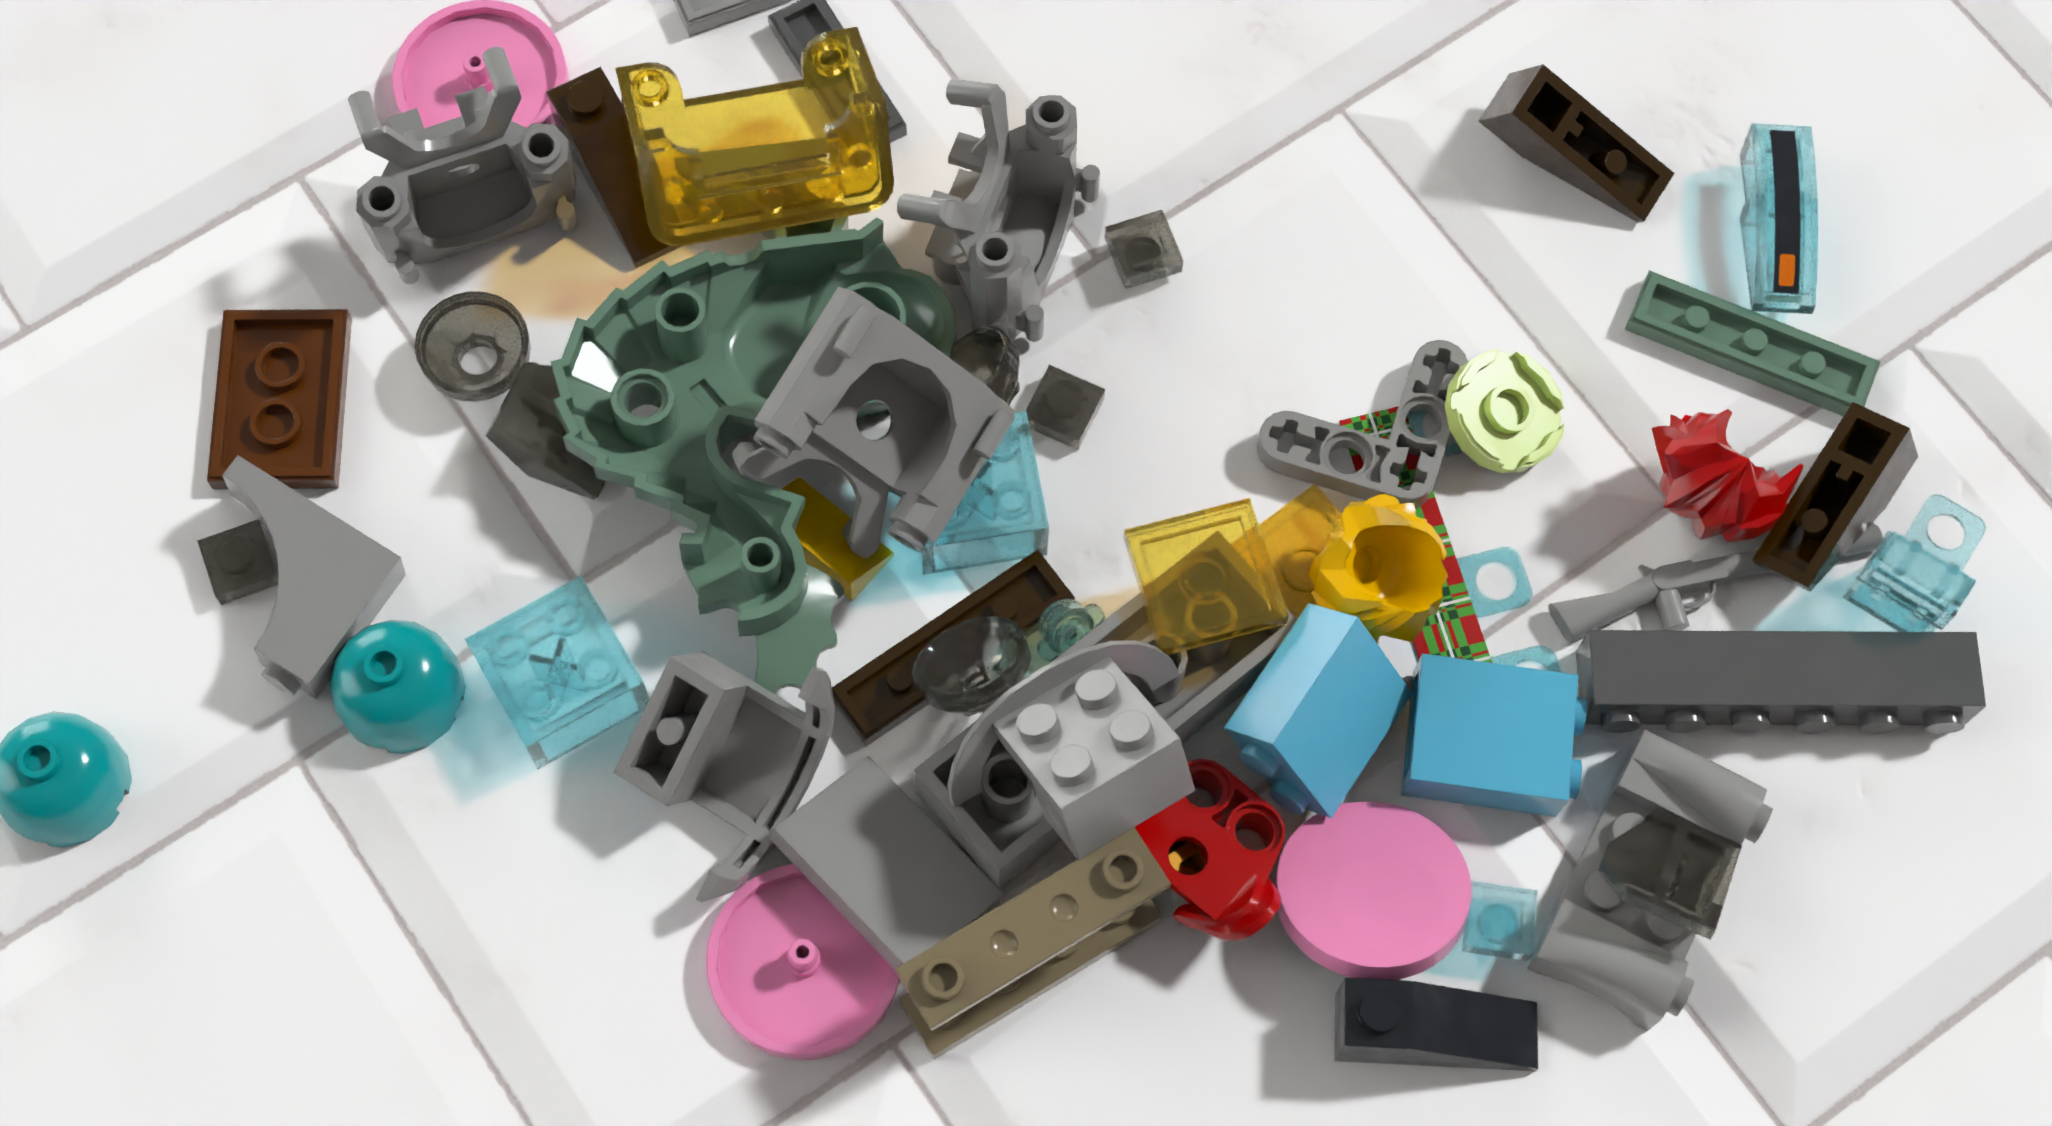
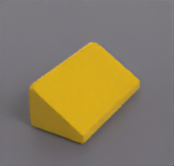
(825, 545)

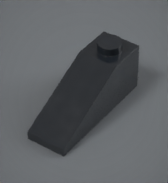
(1433, 1026)

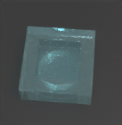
(1501, 921)

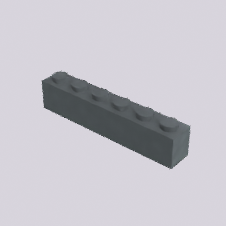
(1780, 680)

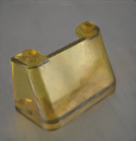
(762, 151)

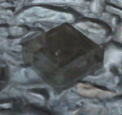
(1143, 249)
(1064, 407)
(239, 561)

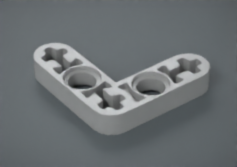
(1380, 456)

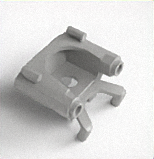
(463, 177)
(1008, 214)
(937, 434)

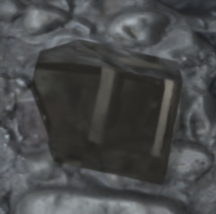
(533, 434)
(1672, 870)

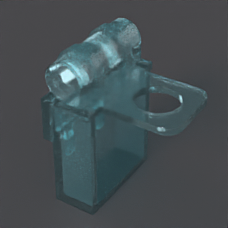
(1912, 579)

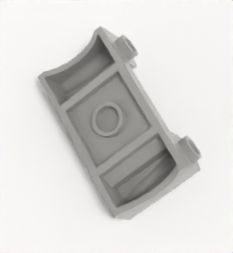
(1612, 945)

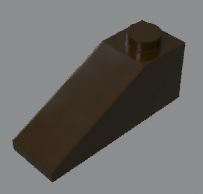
(1575, 141)
(599, 142)
(1839, 497)

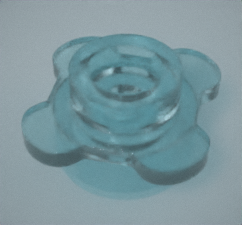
(1064, 625)

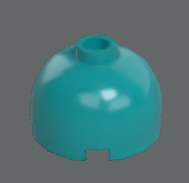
(397, 686)
(61, 779)

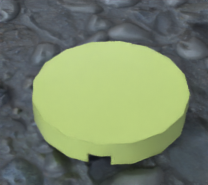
(1504, 411)

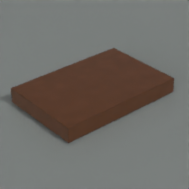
(281, 395)

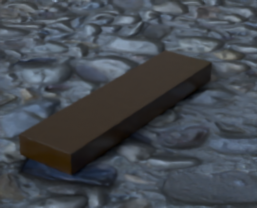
(884, 689)

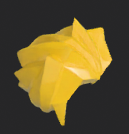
(1381, 568)

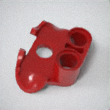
(1233, 891)

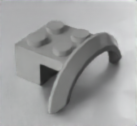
(1085, 743)
(729, 750)

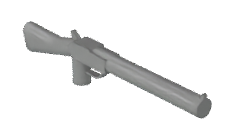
(1665, 585)

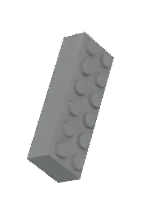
(1005, 822)

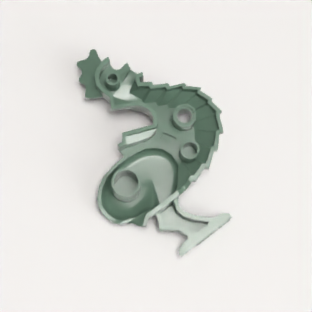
(708, 352)

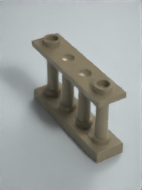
(1031, 943)

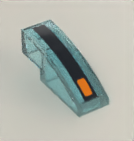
(1780, 218)

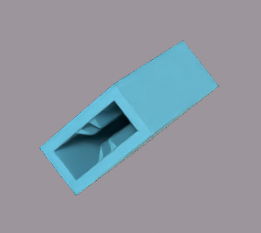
(1318, 711)
(1493, 735)

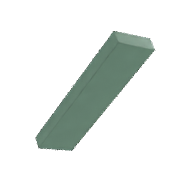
(1751, 344)

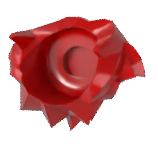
(1716, 483)

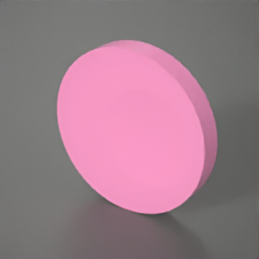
(446, 59)
(1373, 891)
(795, 970)

